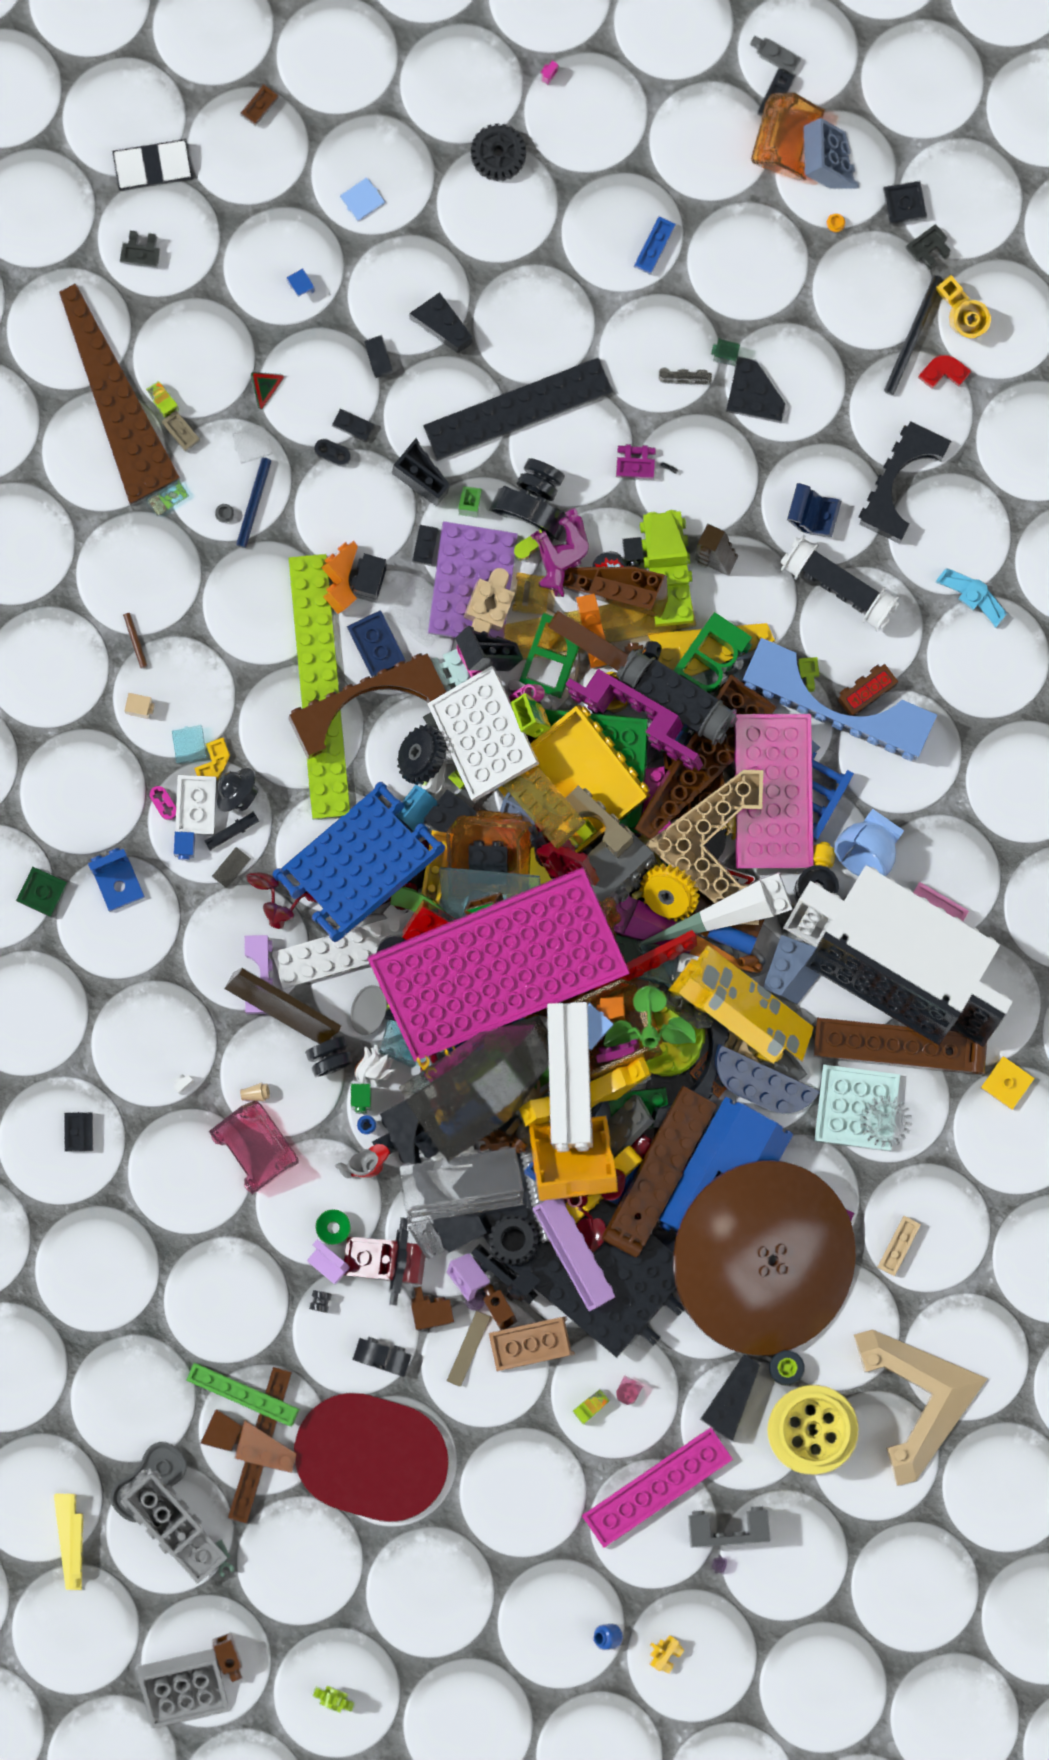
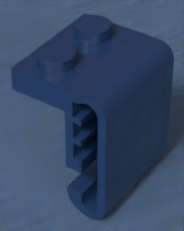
(812, 512)

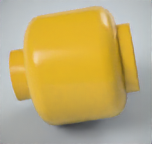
(823, 855)

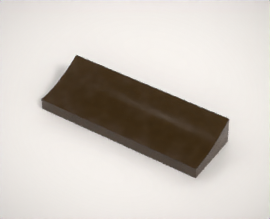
(281, 1006)

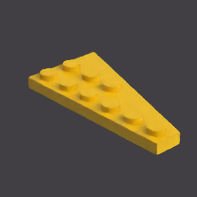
(676, 644)

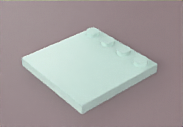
(840, 1105)

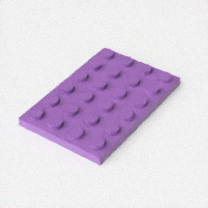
(464, 558)

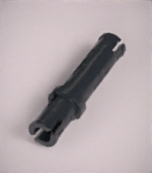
(232, 830)

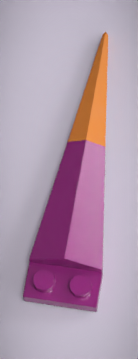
(641, 923)

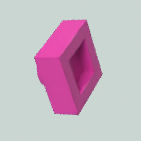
(549, 72)

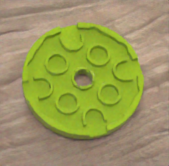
(675, 1057)

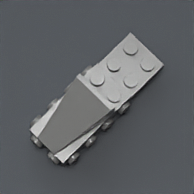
(171, 1524)

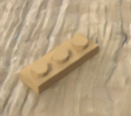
(898, 1246)

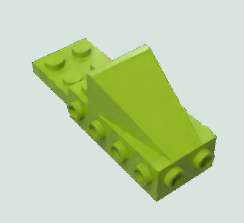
(668, 556)

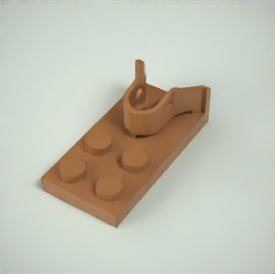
(530, 1343)

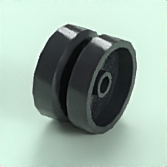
(540, 479)
(816, 874)
(328, 1054)

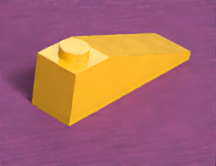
(431, 882)

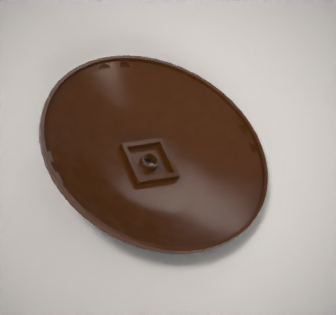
(726, 1252)

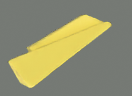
(70, 1538)

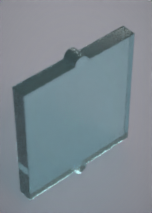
(189, 744)

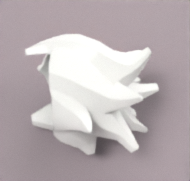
(373, 1067)

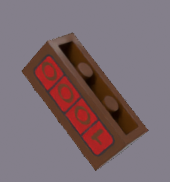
(867, 690)

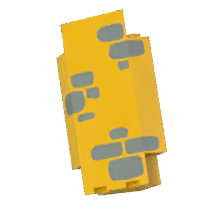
(743, 1006)

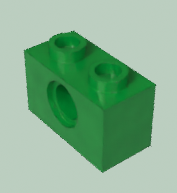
(361, 1098)

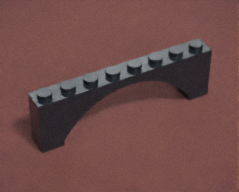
(717, 1035)
(403, 1130)

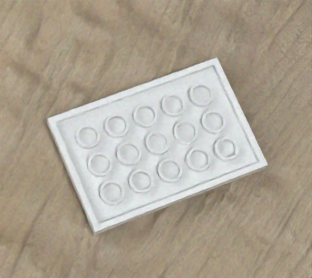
(482, 733)

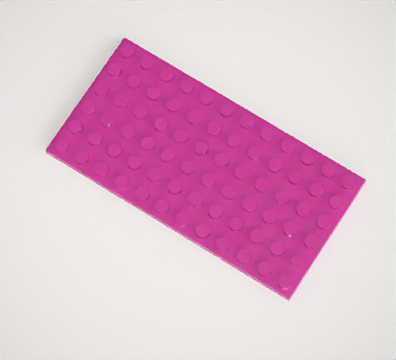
(498, 964)

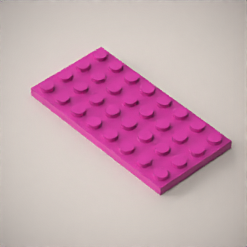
(783, 829)

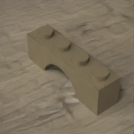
(616, 837)

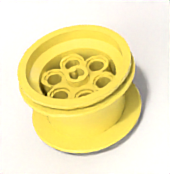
(843, 1426)

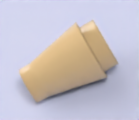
(257, 1092)

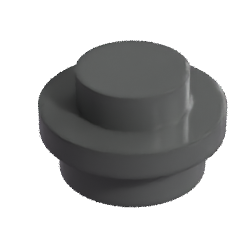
(224, 513)

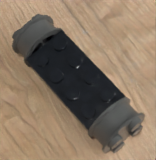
(693, 705)

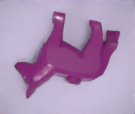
(562, 556)

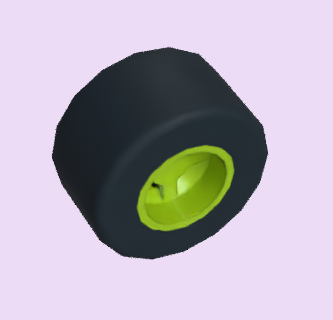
(789, 1362)

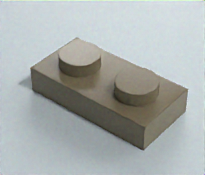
(180, 431)

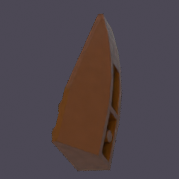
(621, 586)

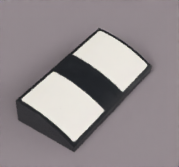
(152, 164)

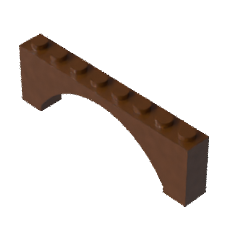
(413, 677)

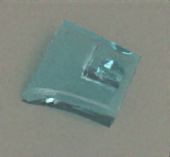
(664, 974)
(395, 1045)

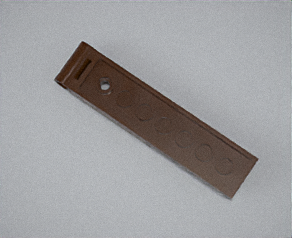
(896, 1046)
(659, 1172)

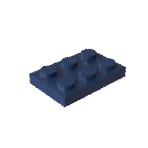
(375, 643)

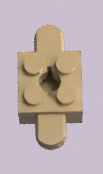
(490, 602)

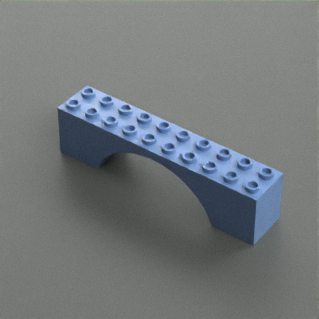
(898, 728)

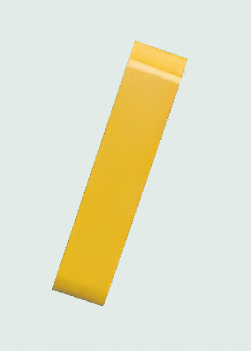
(625, 1161)

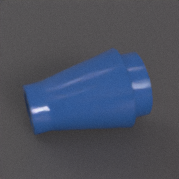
(366, 1119)

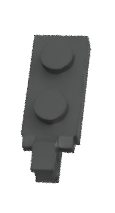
(776, 54)

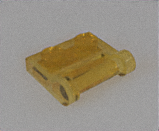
(537, 596)

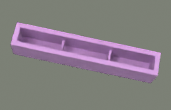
(574, 1252)

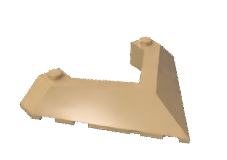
(685, 839)
(950, 1390)

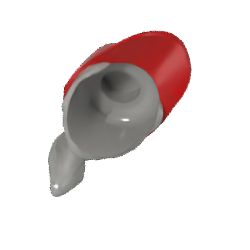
(365, 1163)

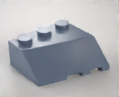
(827, 155)
(788, 974)

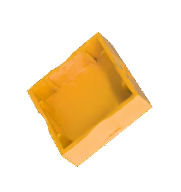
(573, 1171)

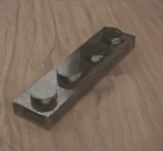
(685, 1009)

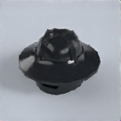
(236, 789)

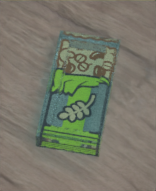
(168, 497)

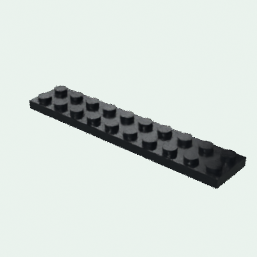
(517, 409)

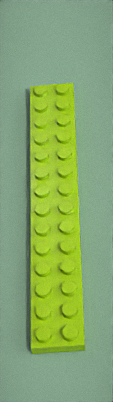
(317, 679)

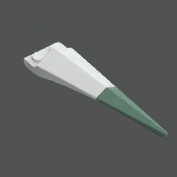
(755, 902)

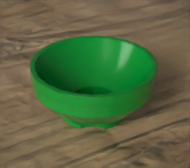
(333, 1216)

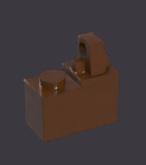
(430, 1314)

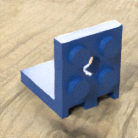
(113, 869)

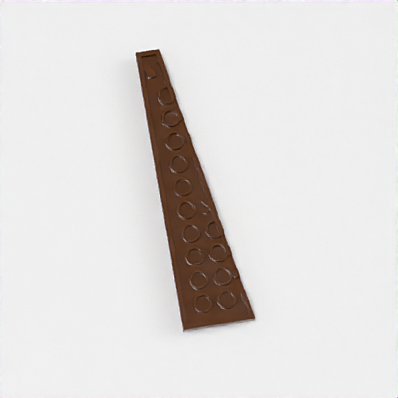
(133, 441)

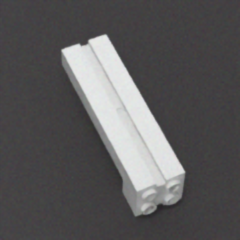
(569, 1077)

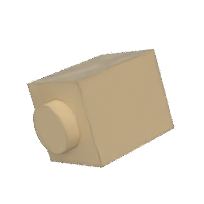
(139, 706)

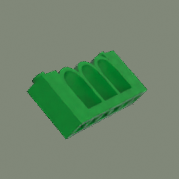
(727, 635)

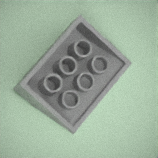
(183, 1688)

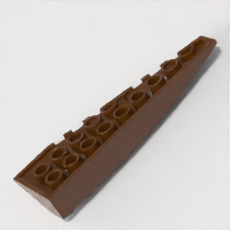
(682, 784)

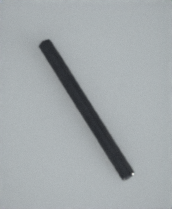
(913, 336)

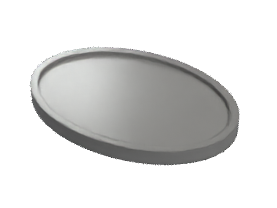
(368, 1010)

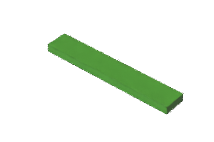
(243, 1394)

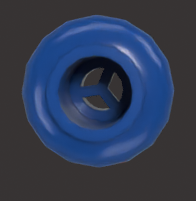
(608, 1636)

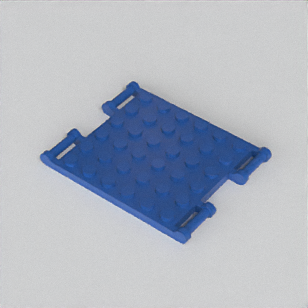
(359, 862)

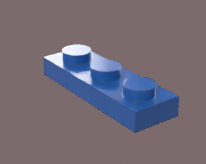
(654, 245)

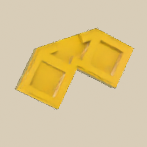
(219, 755)

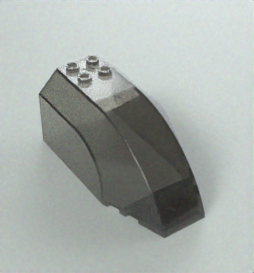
(478, 1084)

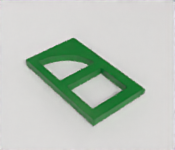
(567, 661)

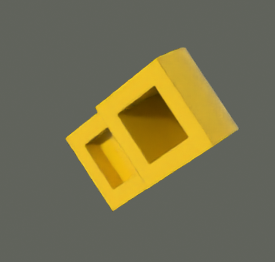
(951, 291)

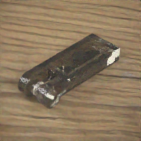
(683, 376)

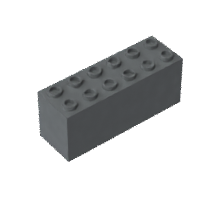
(620, 874)

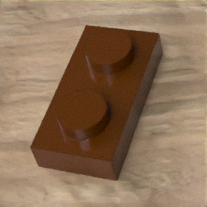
(259, 105)

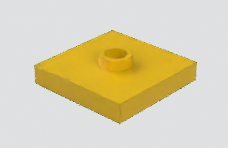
(1007, 1083)

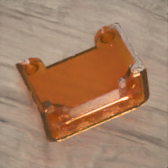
(781, 134)

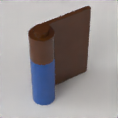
(739, 936)

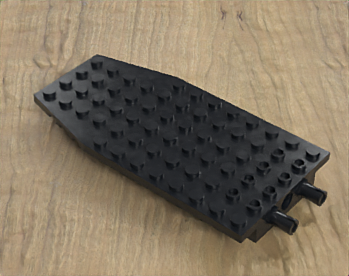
(639, 1283)

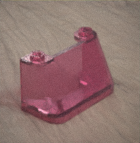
(255, 1145)

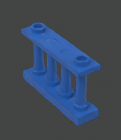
(833, 796)

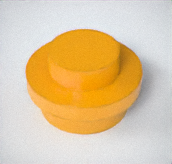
(835, 222)

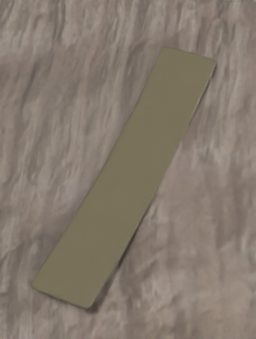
(468, 1348)

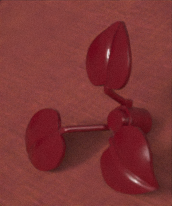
(275, 913)
(592, 1228)

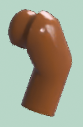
(751, 961)

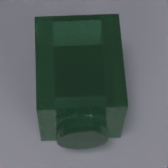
(725, 352)

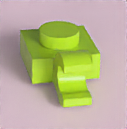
(809, 669)

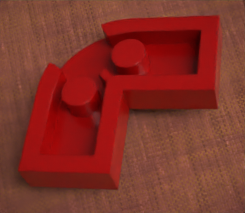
(942, 366)

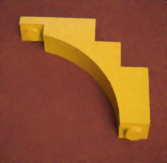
(602, 1089)

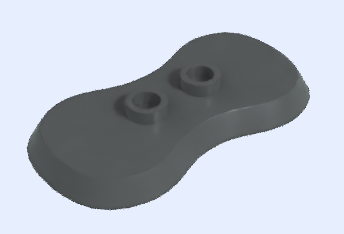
(159, 1457)

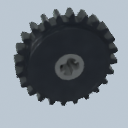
(421, 754)

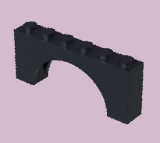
(915, 445)

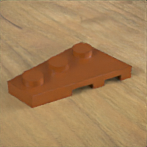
(263, 1450)

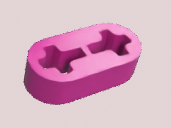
(159, 805)

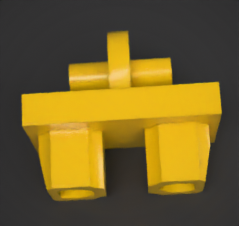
(662, 1653)

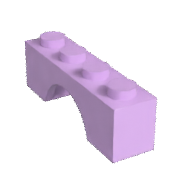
(258, 948)

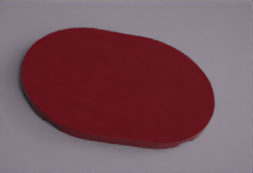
(371, 1457)

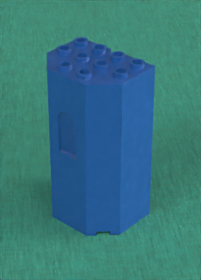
(732, 1139)

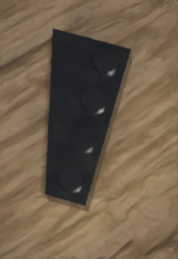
(730, 1401)

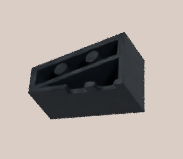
(442, 322)
(420, 474)
(485, 651)

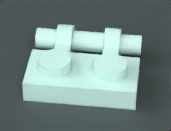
(456, 668)

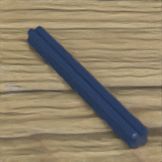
(253, 502)

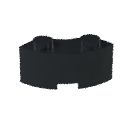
(382, 1357)

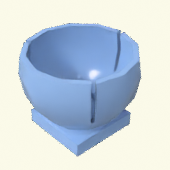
(871, 843)

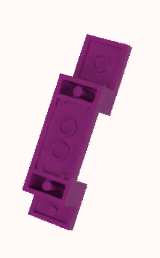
(664, 724)

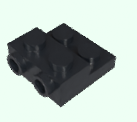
(488, 856)

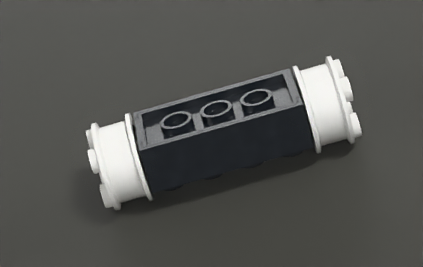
(835, 578)

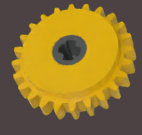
(669, 892)

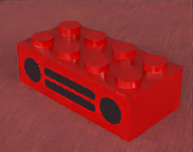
(425, 919)

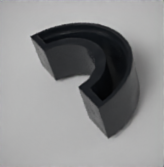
(528, 509)

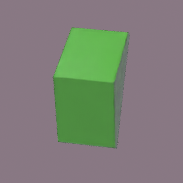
(470, 501)

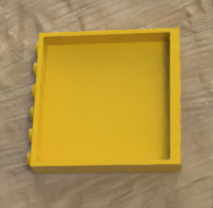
(580, 754)

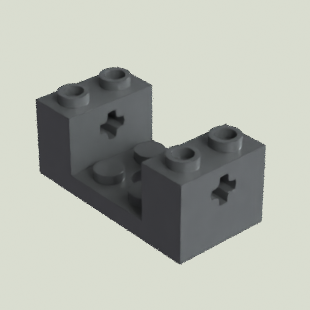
(756, 1522)

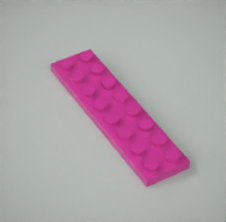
(657, 1487)

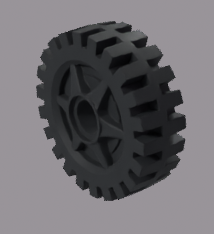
(495, 138)

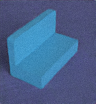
(416, 807)

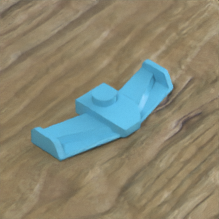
(973, 594)

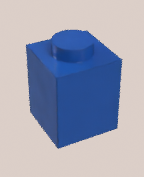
(184, 845)

